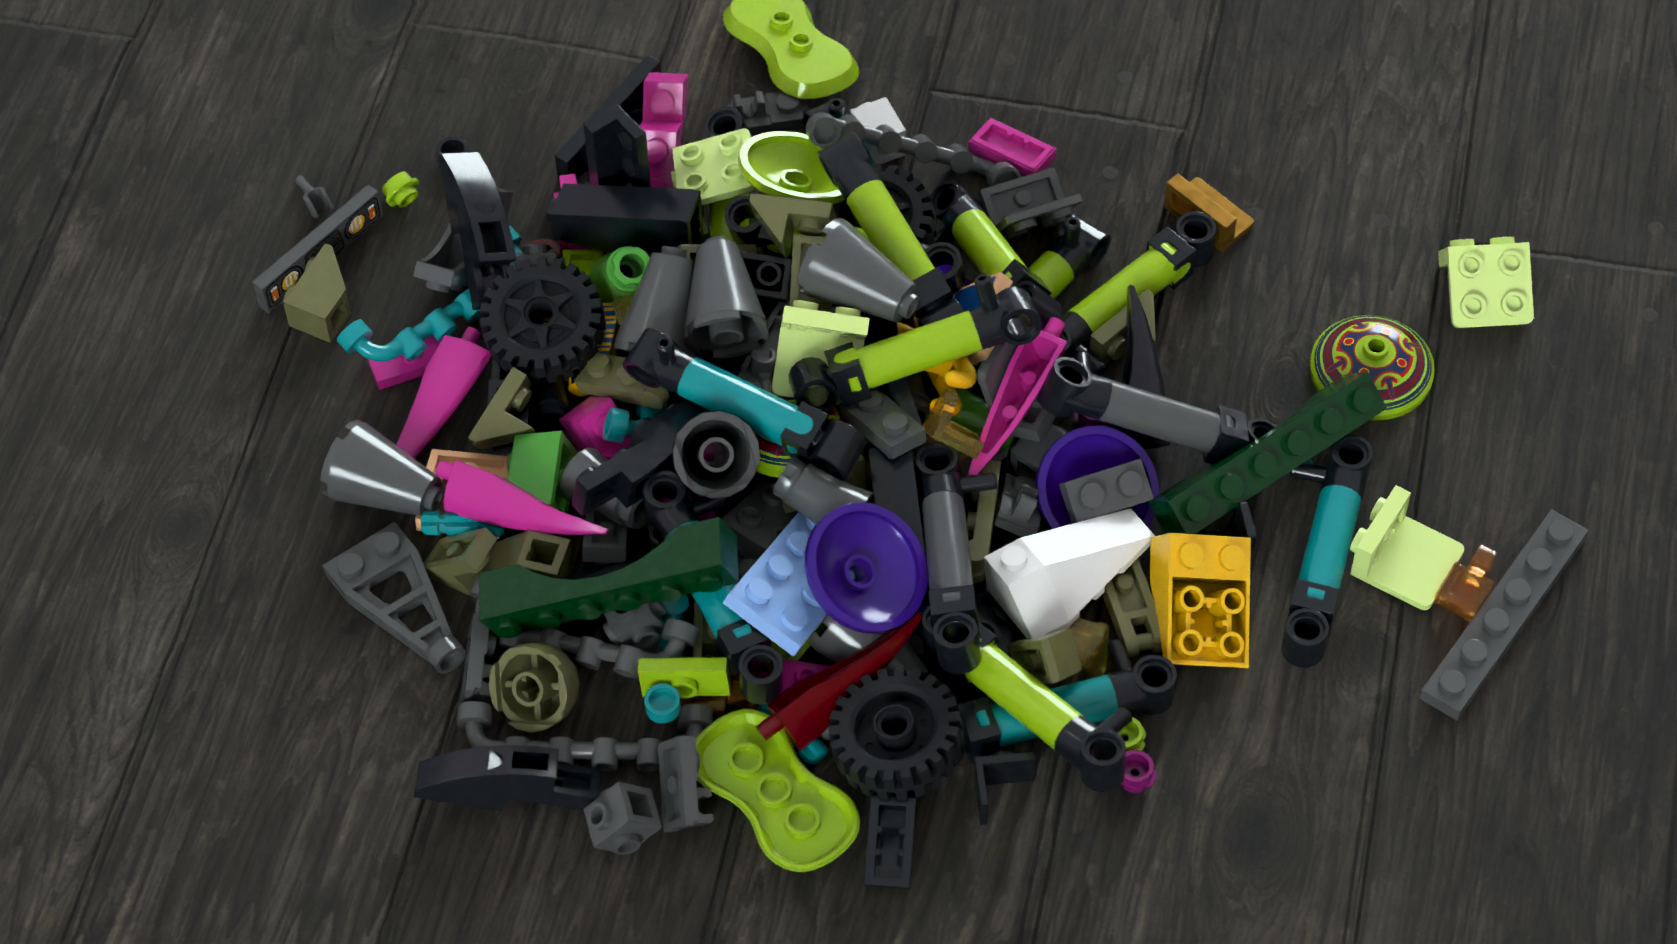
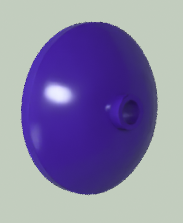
(1085, 453)
(883, 557)

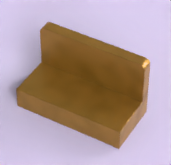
(1199, 196)

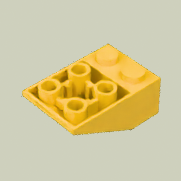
(1202, 598)

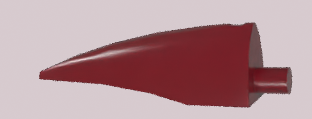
(807, 705)

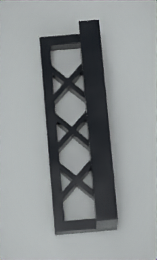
(629, 96)
(616, 149)

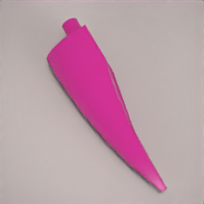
(442, 388)
(1019, 389)
(501, 503)

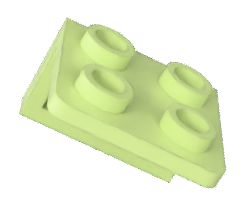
(711, 168)
(1489, 282)
(809, 333)
(1402, 553)

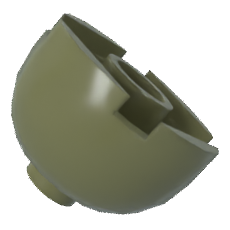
(534, 686)

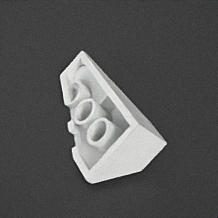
(1057, 572)

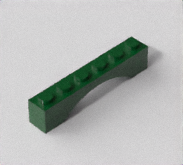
(1308, 431)
(688, 561)

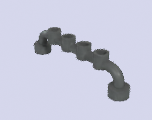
(825, 130)
(592, 651)
(603, 751)

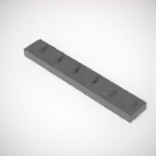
(1503, 615)

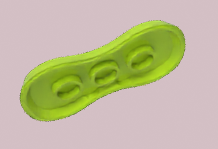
(796, 53)
(793, 812)

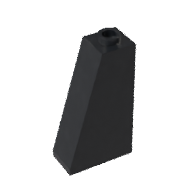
(626, 216)

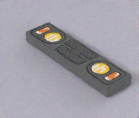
(337, 230)

